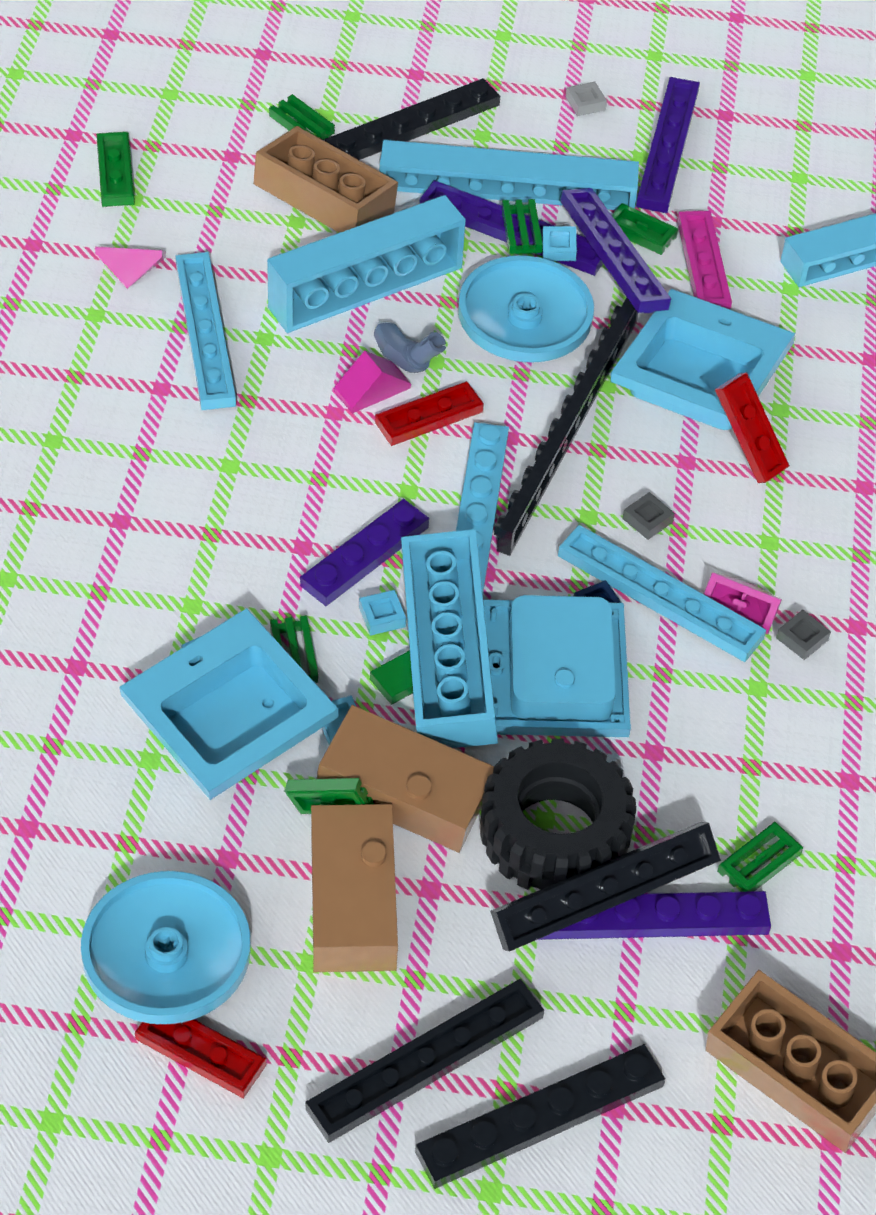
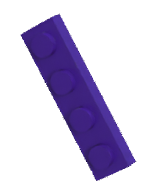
(363, 552)

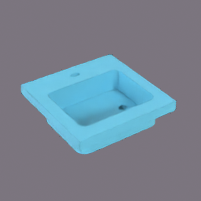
(695, 350)
(558, 666)
(228, 703)

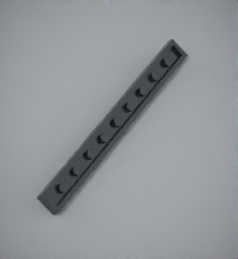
(563, 430)

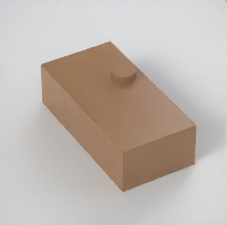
(323, 181)
(427, 783)
(353, 888)
(798, 1059)

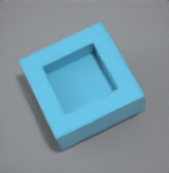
(559, 243)
(382, 612)

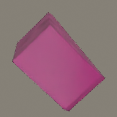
(369, 382)

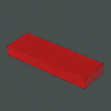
(429, 413)
(752, 427)
(205, 1053)

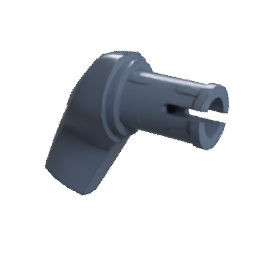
(405, 353)

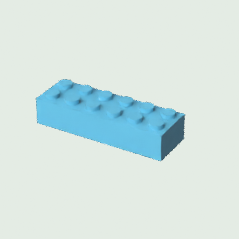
(365, 263)
(448, 639)

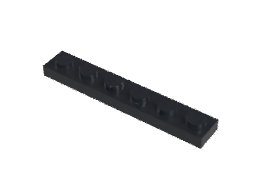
(417, 119)
(605, 886)
(423, 1060)
(539, 1116)

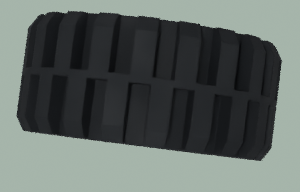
(561, 774)

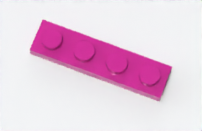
(703, 257)

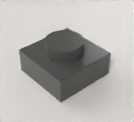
(648, 516)
(803, 634)

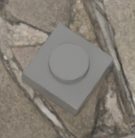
(586, 98)

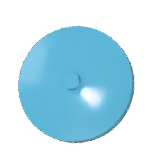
(525, 308)
(165, 947)

